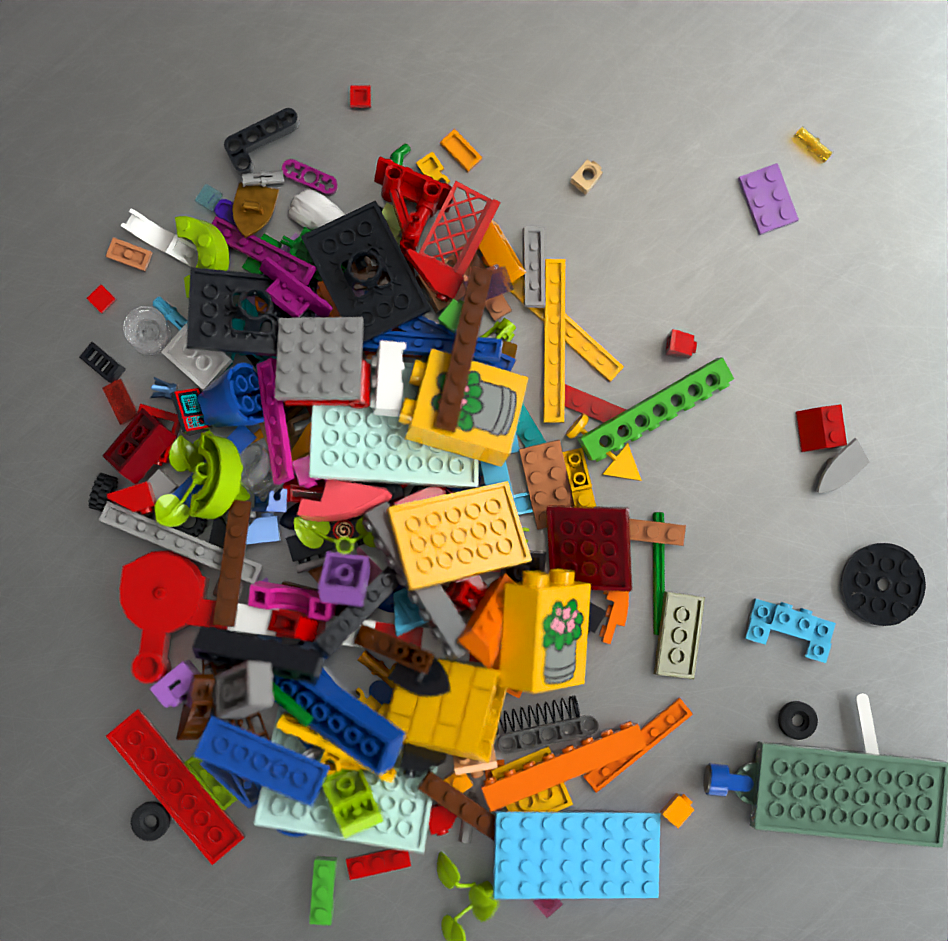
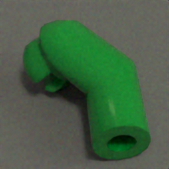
(398, 155)

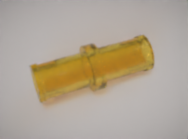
(813, 144)

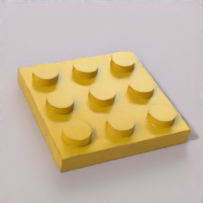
(548, 800)

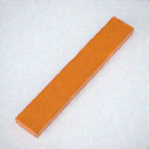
(652, 733)

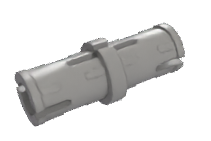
(263, 178)

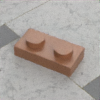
(129, 254)

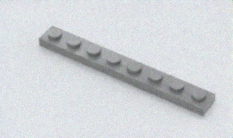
(172, 539)

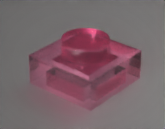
(548, 906)

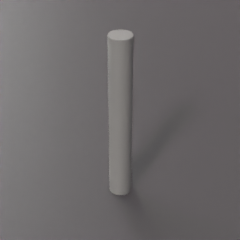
(316, 563)

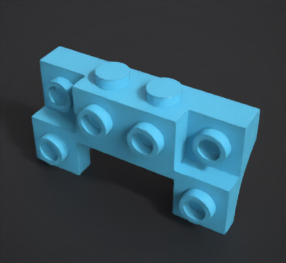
(495, 474)
(791, 622)

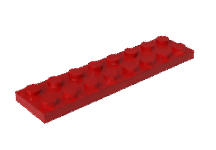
(175, 786)

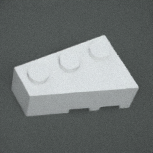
(387, 379)

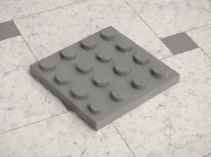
(319, 358)

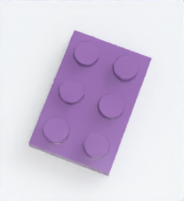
(768, 198)

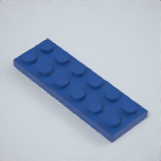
(261, 761)

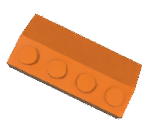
(484, 629)

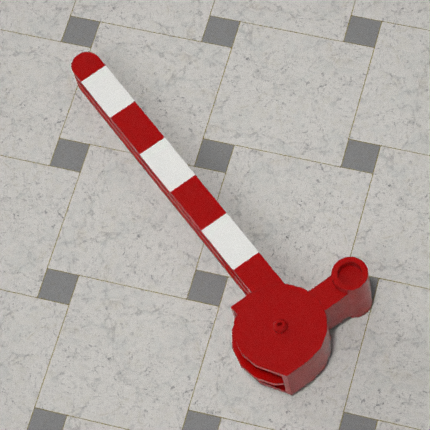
(168, 593)

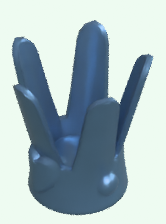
(164, 389)

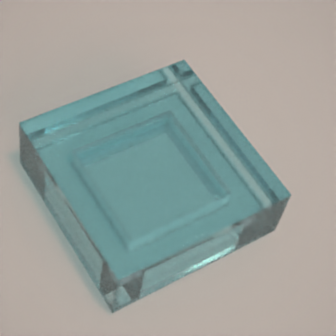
(209, 197)

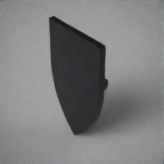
(427, 685)

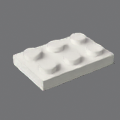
(199, 365)

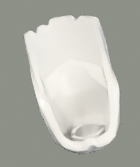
(313, 209)

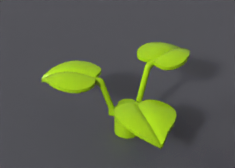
(183, 457)
(313, 535)
(479, 894)

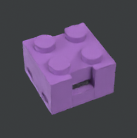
(175, 685)

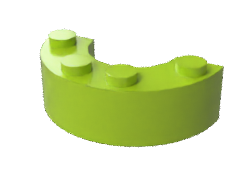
(209, 241)
(222, 478)

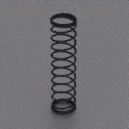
(575, 705)

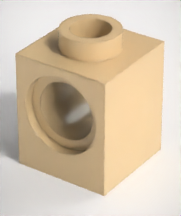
(583, 184)

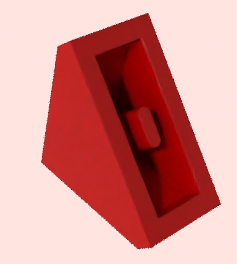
(466, 595)

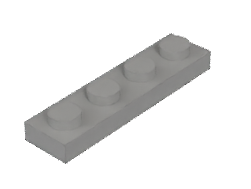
(534, 266)

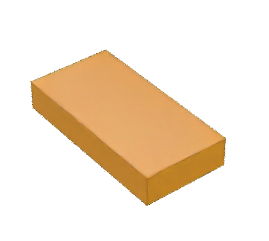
(461, 150)

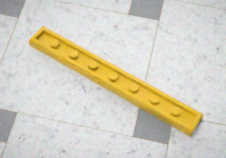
(578, 340)
(554, 341)

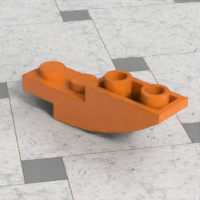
(616, 613)

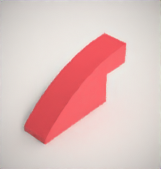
(342, 501)

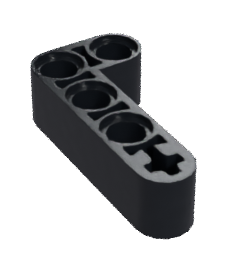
(264, 137)

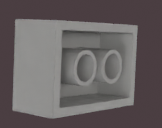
(244, 690)

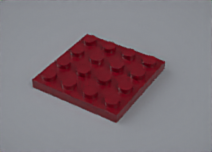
(592, 544)

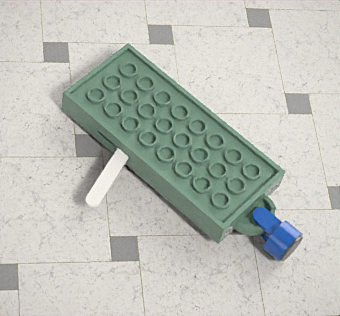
(841, 790)

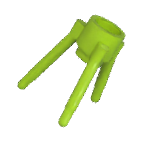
(503, 330)

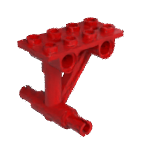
(403, 182)

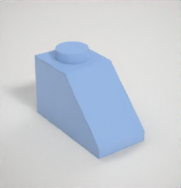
(264, 529)

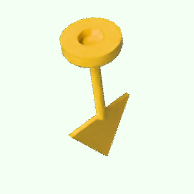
(622, 464)

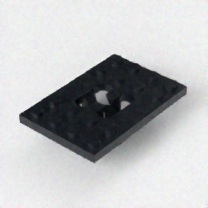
(350, 240)
(213, 310)

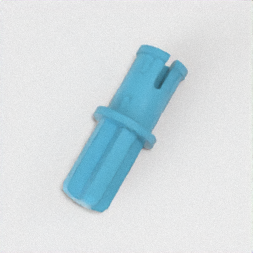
(169, 312)

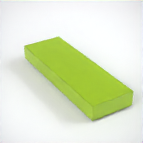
(212, 786)

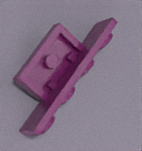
(291, 293)

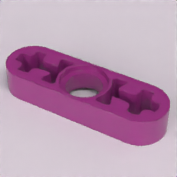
(325, 177)

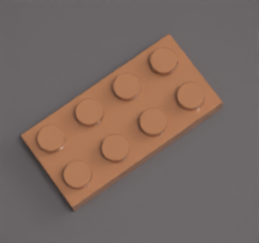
(546, 478)

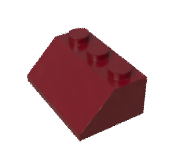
(139, 446)

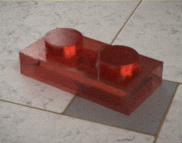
(120, 401)

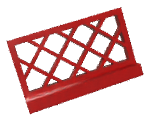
(477, 232)

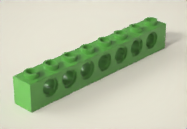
(721, 377)

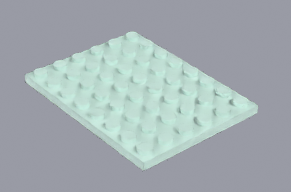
(373, 448)
(400, 802)

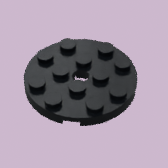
(904, 579)

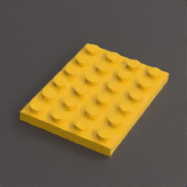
(458, 535)

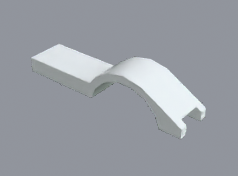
(161, 239)

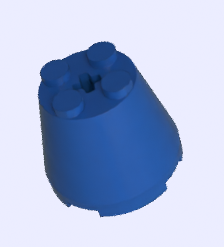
(226, 399)

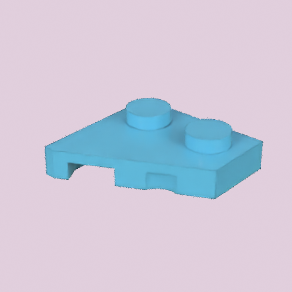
(406, 613)

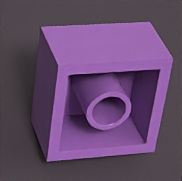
(344, 579)

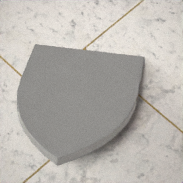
(842, 467)

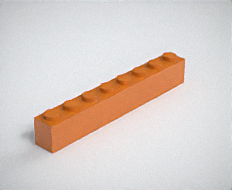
(563, 766)

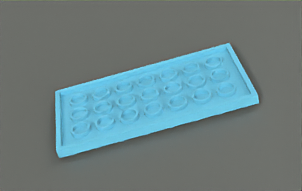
(576, 855)

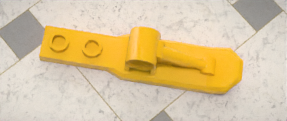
(342, 760)

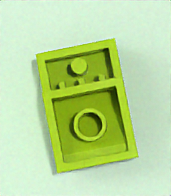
(351, 801)

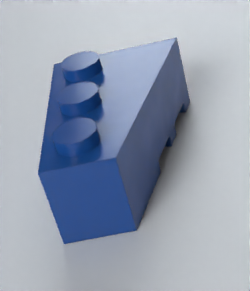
(244, 791)

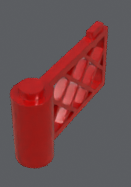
(365, 393)

